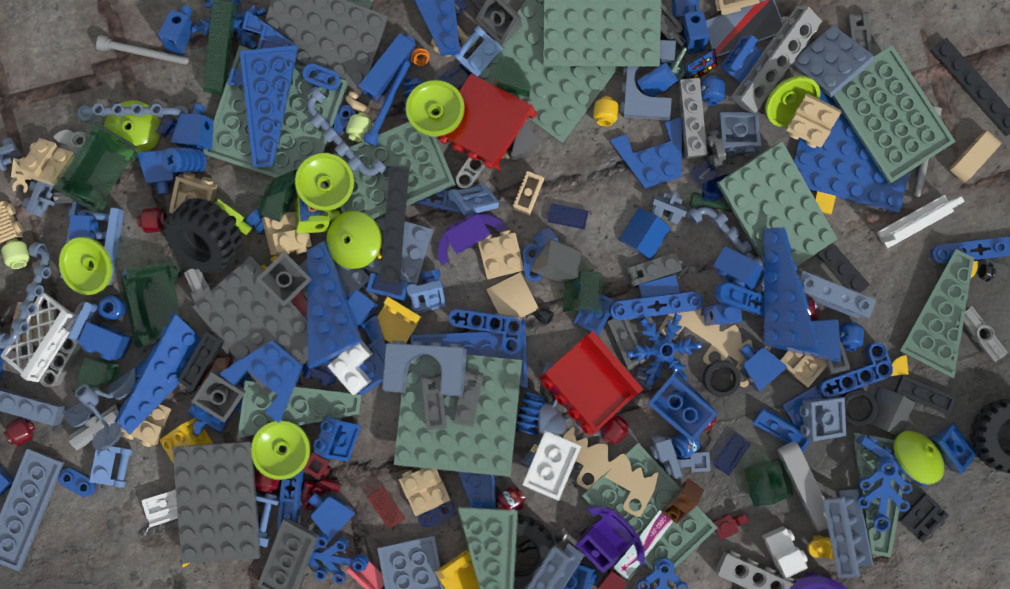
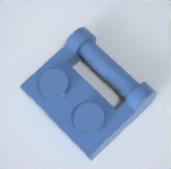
(482, 56)
(474, 199)
(432, 293)
(103, 466)

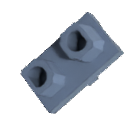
(8, 152)
(40, 198)
(677, 210)

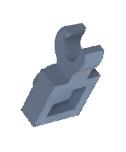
(697, 462)

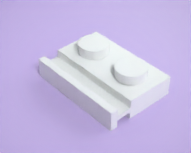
(161, 508)

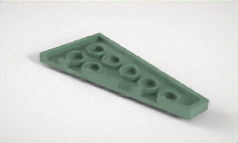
(940, 324)
(304, 407)
(867, 463)
(491, 544)

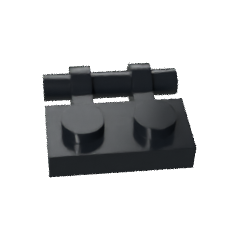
(920, 514)

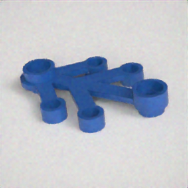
(884, 491)
(329, 558)
(664, 575)

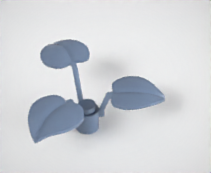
(89, 399)
(550, 419)

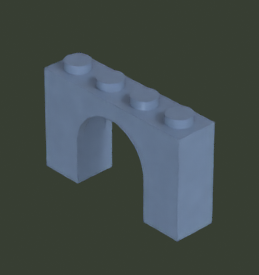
(642, 106)
(400, 356)

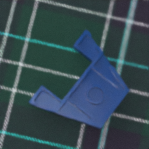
(269, 39)
(656, 163)
(375, 363)
(274, 369)

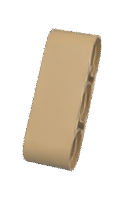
(975, 156)

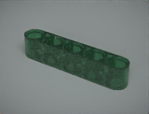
(219, 46)

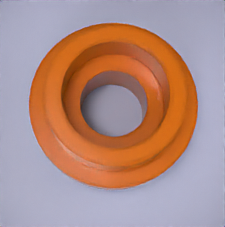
(420, 61)

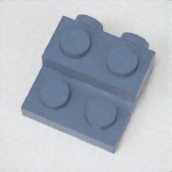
(740, 133)
(823, 418)
(663, 451)

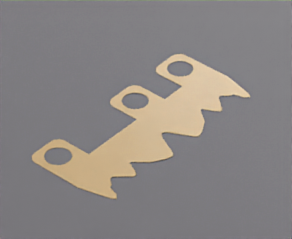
(725, 342)
(596, 462)

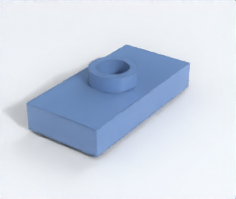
(81, 318)

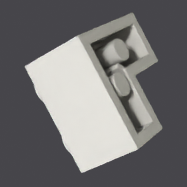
(347, 368)
(785, 555)

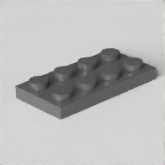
(288, 557)

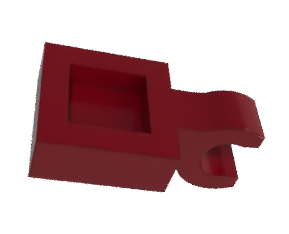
(727, 525)

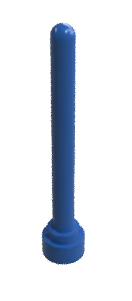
(371, 136)

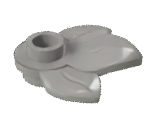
(70, 140)

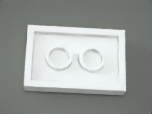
(551, 465)

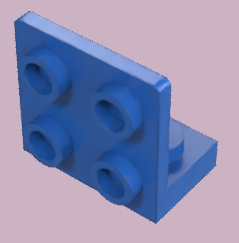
(742, 58)

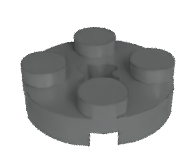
(716, 149)

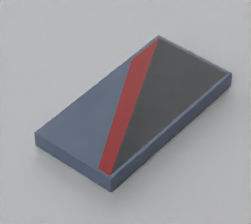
(759, 20)

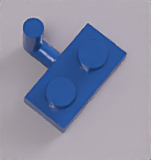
(205, 419)

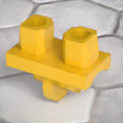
(821, 547)

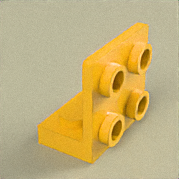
(397, 321)
(184, 436)
(458, 573)

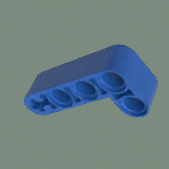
(487, 325)
(854, 375)

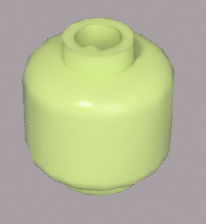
(357, 126)
(15, 254)

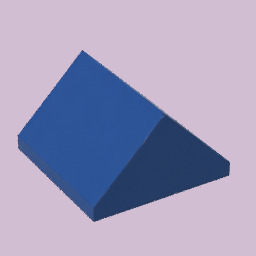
(645, 233)
(954, 448)

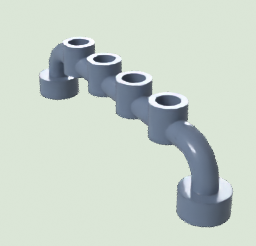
(88, 113)
(342, 147)
(730, 233)
(33, 289)

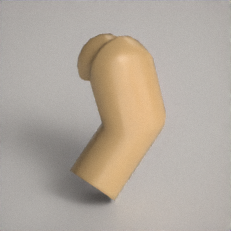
(356, 105)

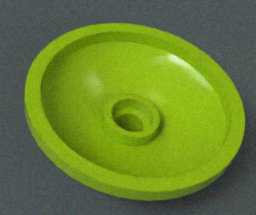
(433, 97)
(787, 97)
(143, 129)
(322, 169)
(364, 239)
(78, 269)
(267, 452)
(919, 457)

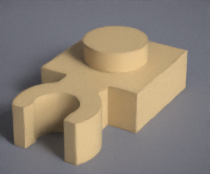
(20, 178)

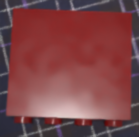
(488, 122)
(590, 383)

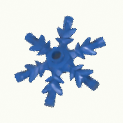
(244, 36)
(669, 349)

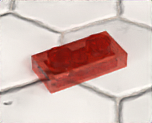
(386, 507)

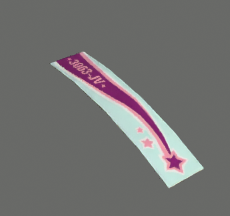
(649, 538)

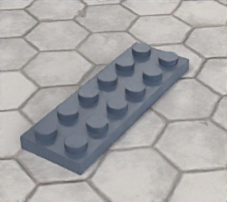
(26, 506)

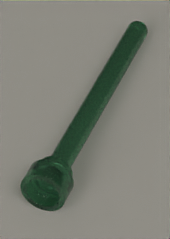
(698, 201)

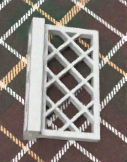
(917, 220)
(48, 344)

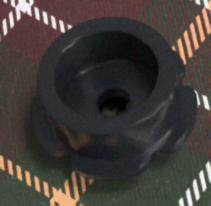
(987, 272)
(545, 316)

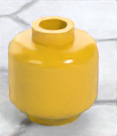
(605, 111)

